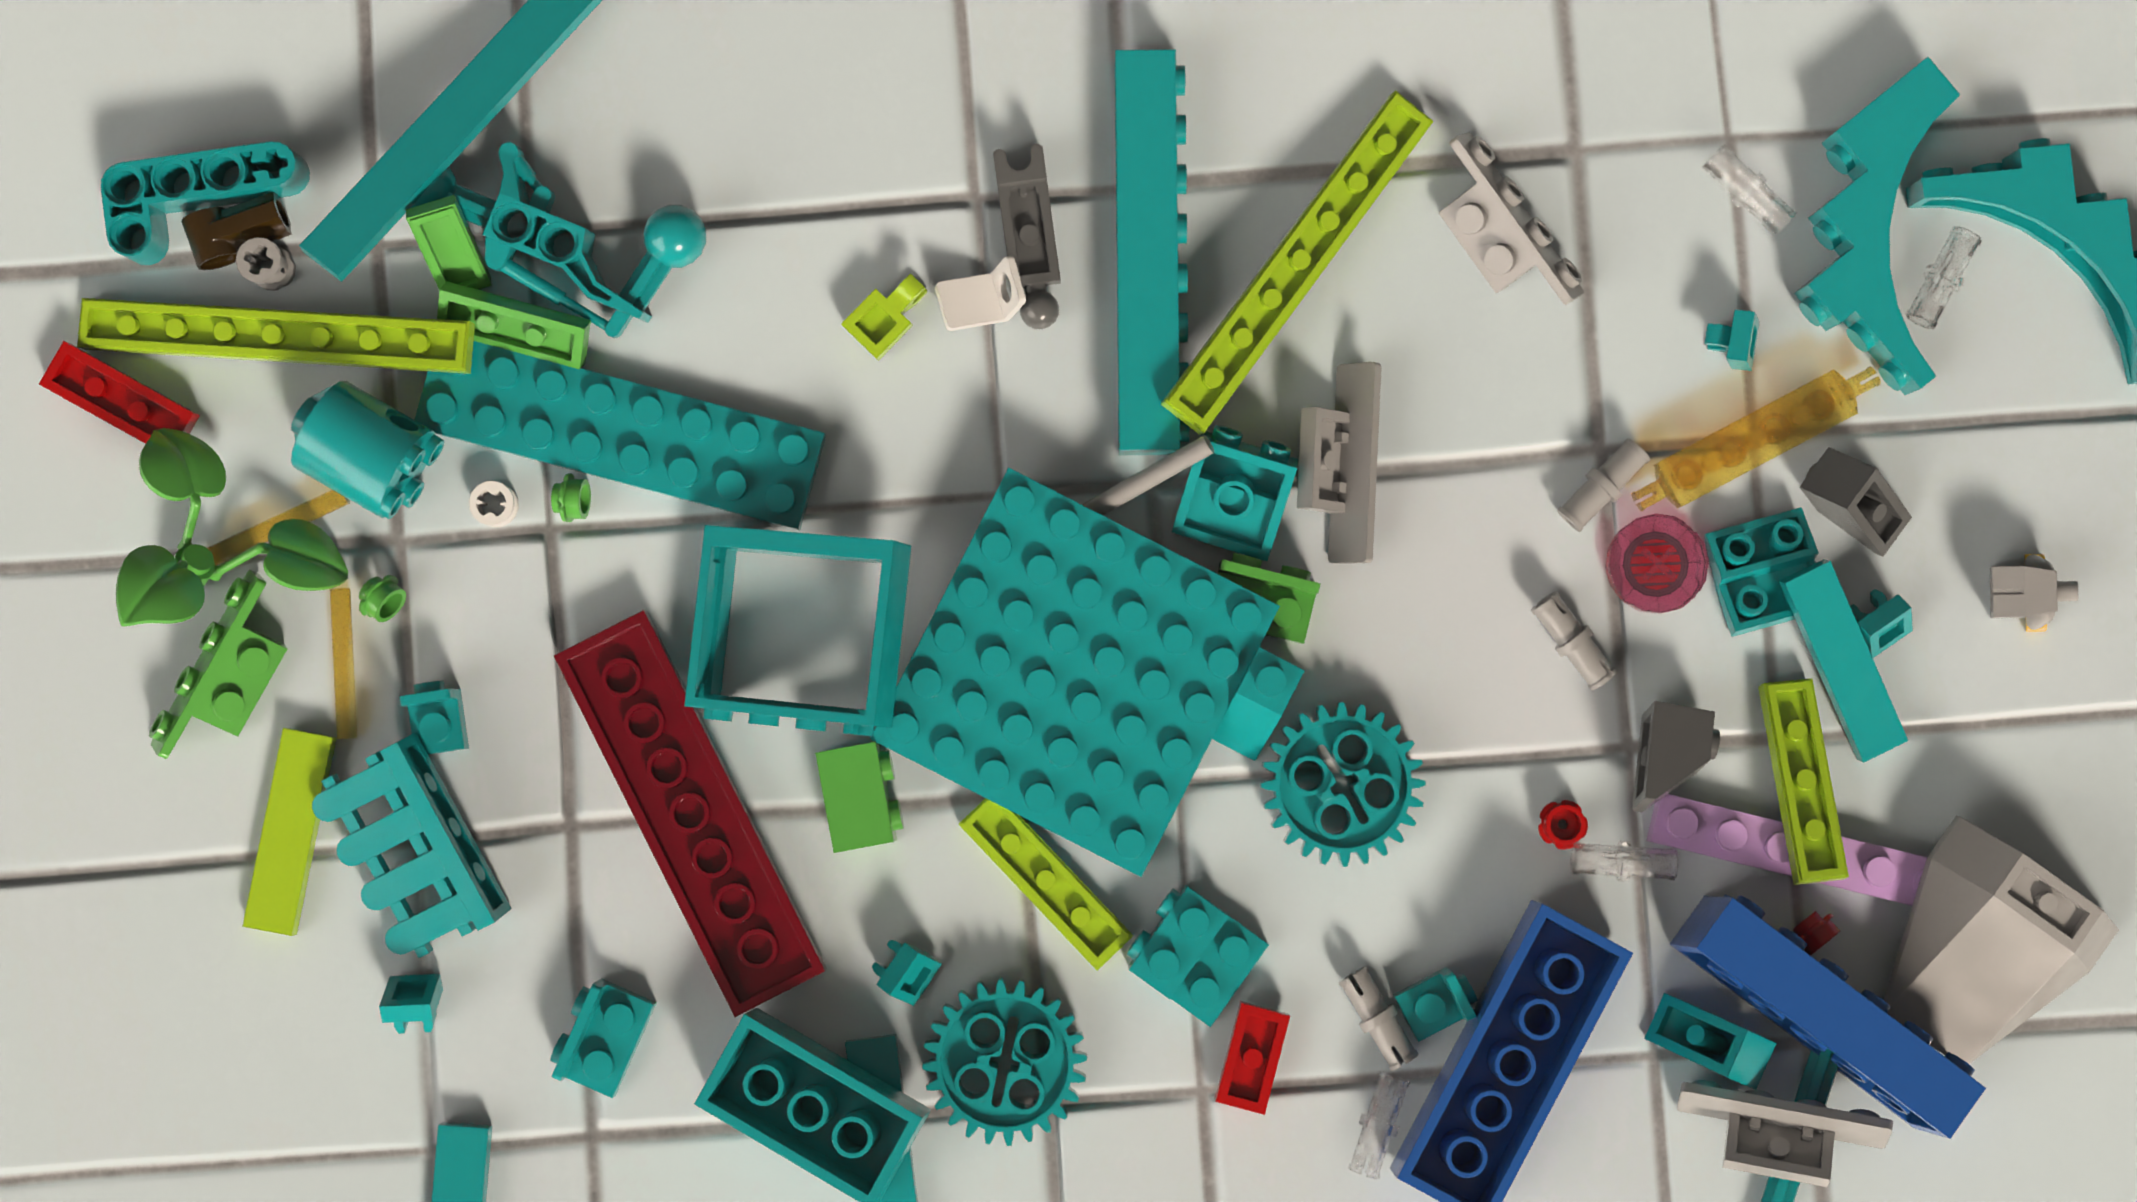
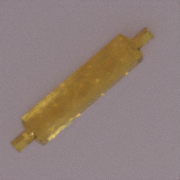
(1756, 438)

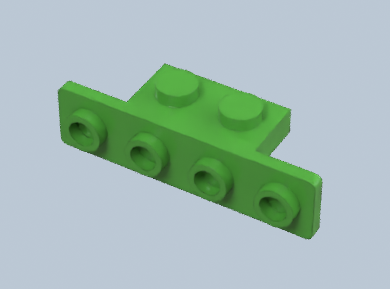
(227, 674)

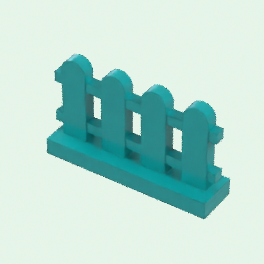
(436, 832)

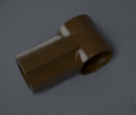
(219, 232)

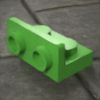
(1288, 589)

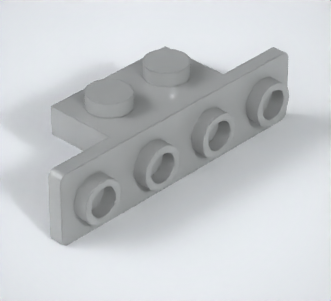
(1500, 230)
(1341, 462)
(1782, 1135)

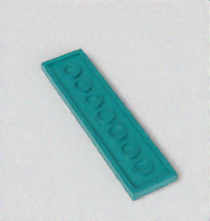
(626, 433)

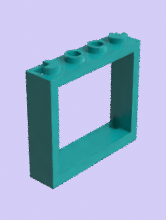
(713, 616)

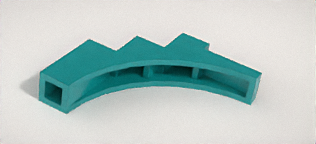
(2038, 196)
(1857, 223)

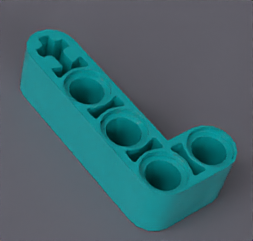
(204, 190)

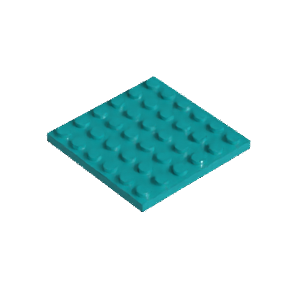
(1075, 672)

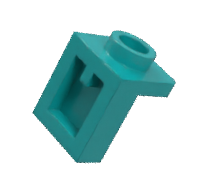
(437, 717)
(1436, 1003)

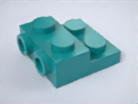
(1237, 494)
(1195, 954)

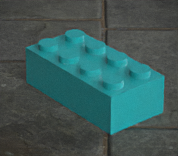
(812, 1106)

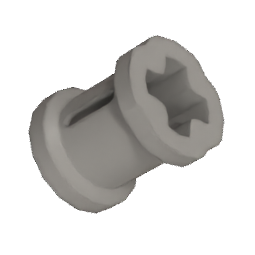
(265, 250)

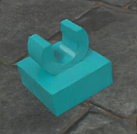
(1736, 340)
(1885, 624)
(907, 973)
(411, 1000)

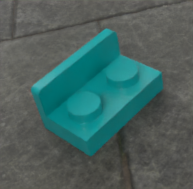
(603, 1037)

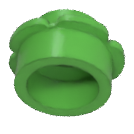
(571, 498)
(381, 598)

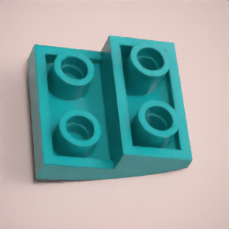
(1750, 563)

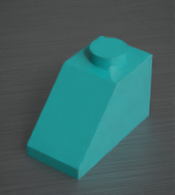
(1258, 704)
(1710, 1041)

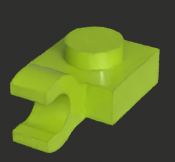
(880, 320)

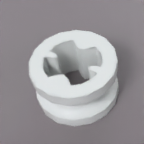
(497, 489)

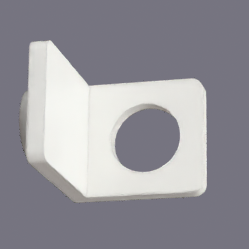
(981, 298)

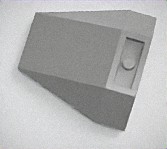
(1989, 942)

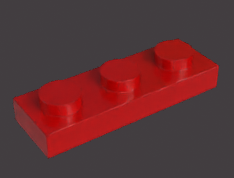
(113, 395)

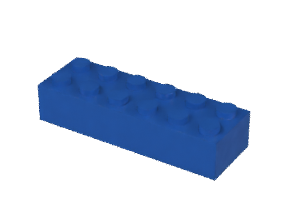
(1825, 1012)
(1511, 1059)

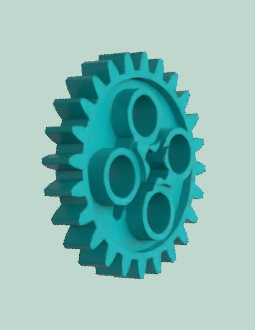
(1380, 759)
(1049, 1070)

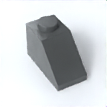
(1856, 500)
(1671, 750)

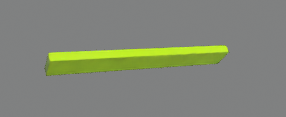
(1296, 263)
(276, 335)

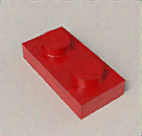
(1252, 1057)

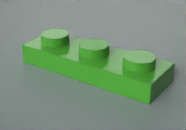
(517, 324)

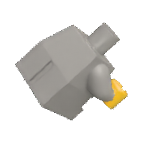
(2029, 592)

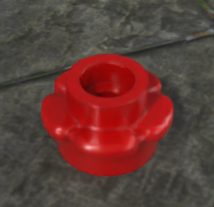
(1576, 824)
(1816, 931)

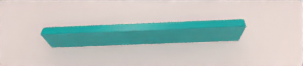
(442, 133)

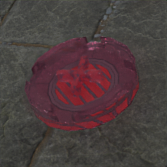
(1656, 563)

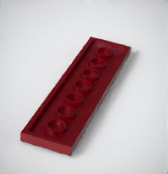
(690, 813)

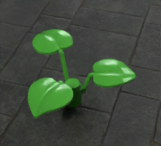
(170, 588)

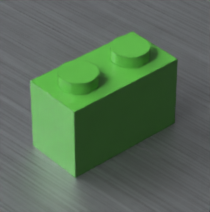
(858, 796)

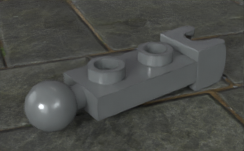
(1030, 234)

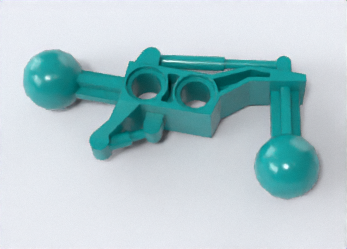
(671, 237)

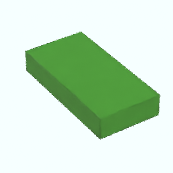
(448, 243)

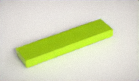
(1803, 781)
(288, 832)
(1047, 881)

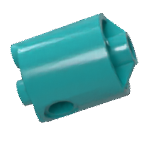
(363, 448)

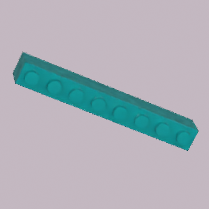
(1148, 248)

